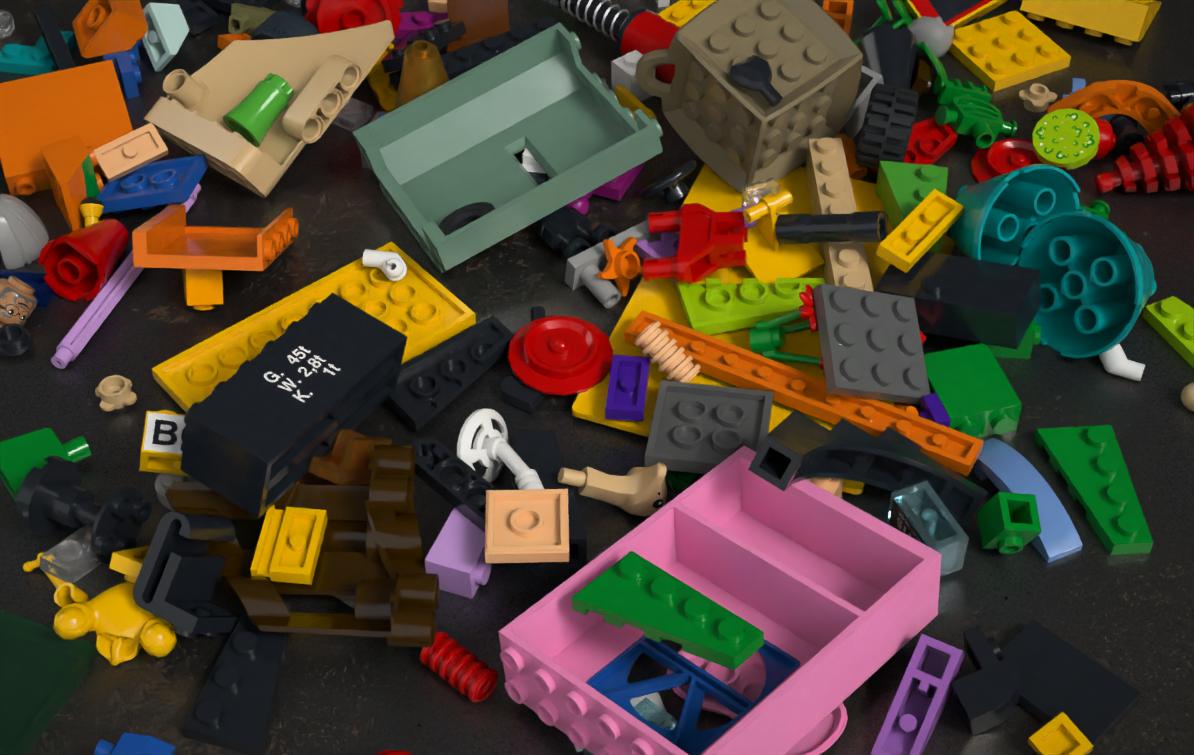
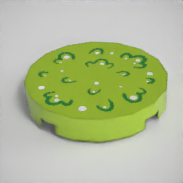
(1066, 138)

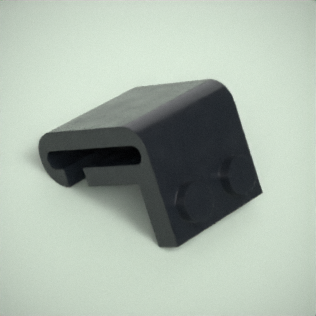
(182, 577)

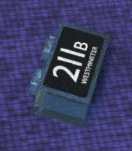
(925, 518)

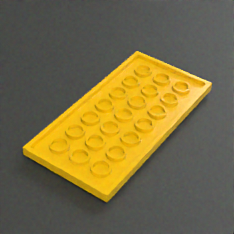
(412, 305)

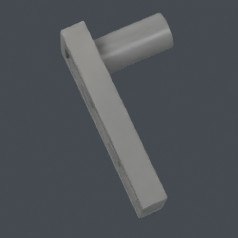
(583, 267)

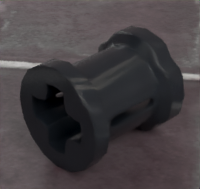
(1126, 133)

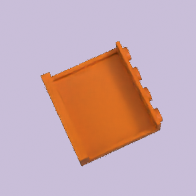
(53, 109)
(170, 243)

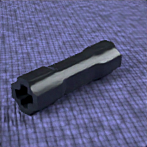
(854, 227)

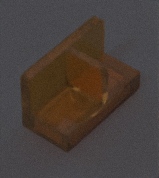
(348, 459)

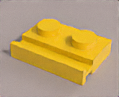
(289, 544)

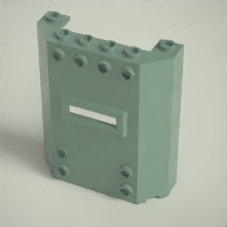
(463, 139)

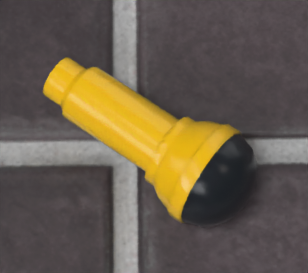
(91, 210)

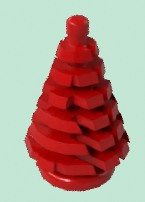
(347, 14)
(1169, 158)

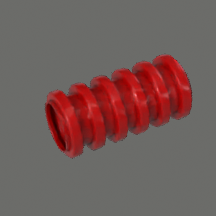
(459, 667)

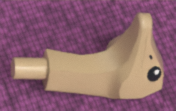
(638, 493)

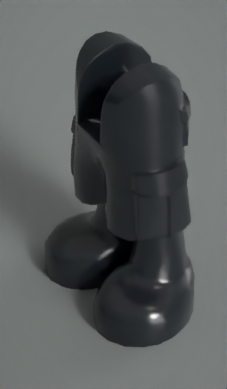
(570, 232)

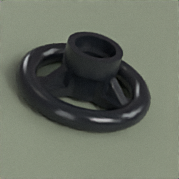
(670, 183)

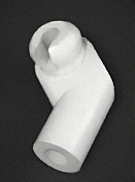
(1118, 364)

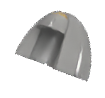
(20, 233)

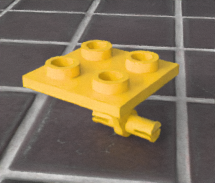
(767, 257)

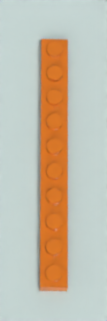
(810, 394)

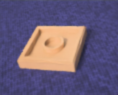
(527, 526)

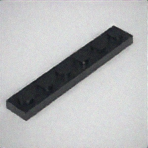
(470, 56)

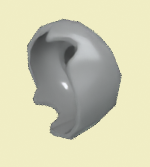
(934, 33)

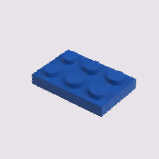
(154, 185)

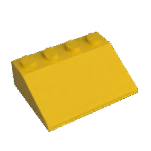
(1121, 18)

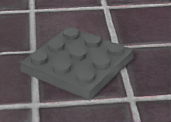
(870, 344)
(705, 424)

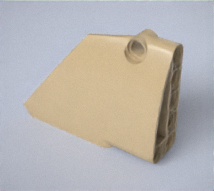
(318, 68)

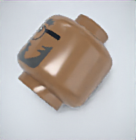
(15, 301)

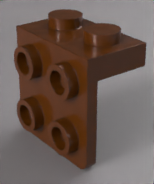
(480, 19)

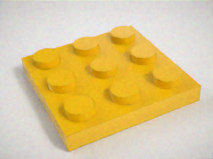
(1007, 50)

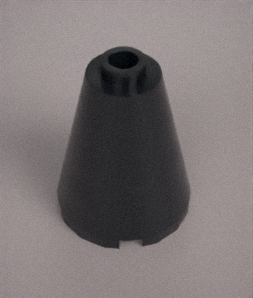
(890, 54)

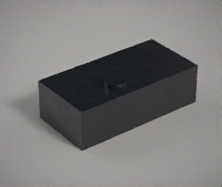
(968, 297)

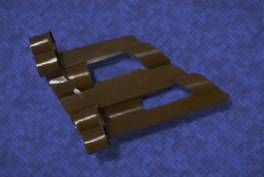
(366, 556)

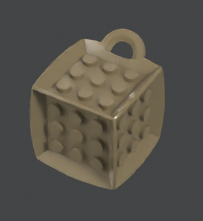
(737, 128)

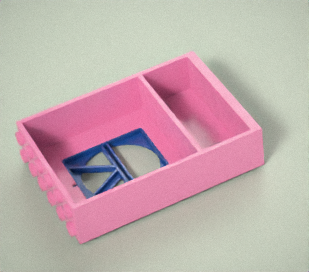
(796, 563)

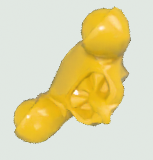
(119, 625)

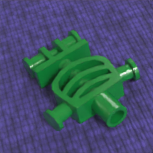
(970, 111)

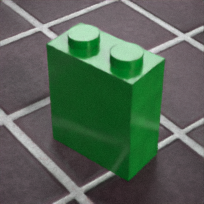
(973, 390)

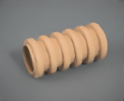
(667, 354)

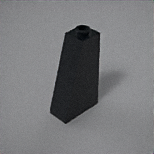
(542, 453)

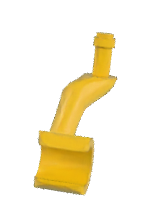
(65, 591)

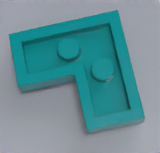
(31, 59)

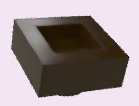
(921, 78)

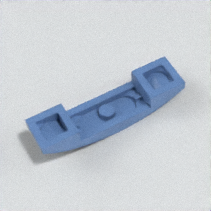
(1015, 474)

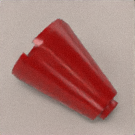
(83, 259)

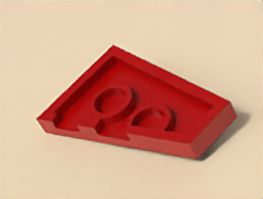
(928, 142)

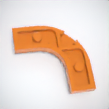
(1124, 98)

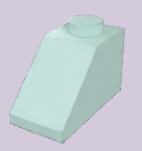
(164, 32)

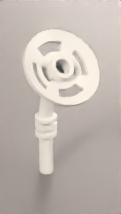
(493, 449)

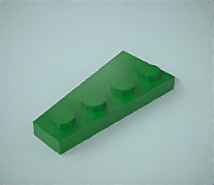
(1100, 481)
(668, 609)

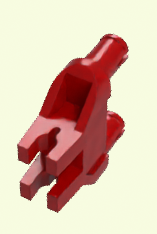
(703, 243)

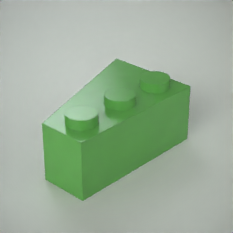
(906, 186)

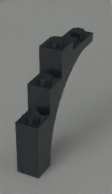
(807, 450)

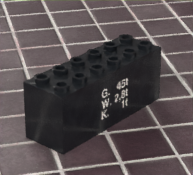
(290, 403)

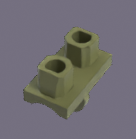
(247, 18)

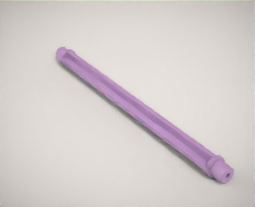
(102, 305)

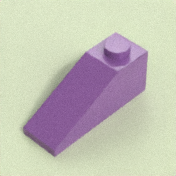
(919, 698)

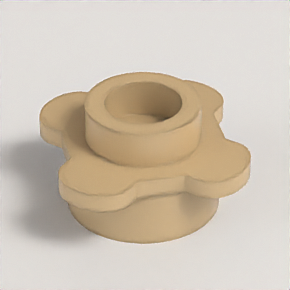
(1037, 98)
(115, 393)

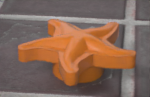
(622, 264)

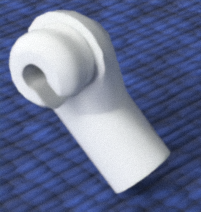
(388, 262)

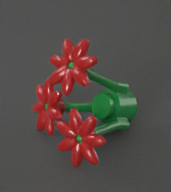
(768, 336)

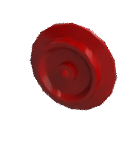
(1003, 158)
(560, 355)

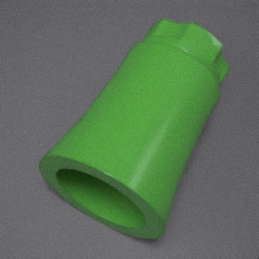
(260, 109)

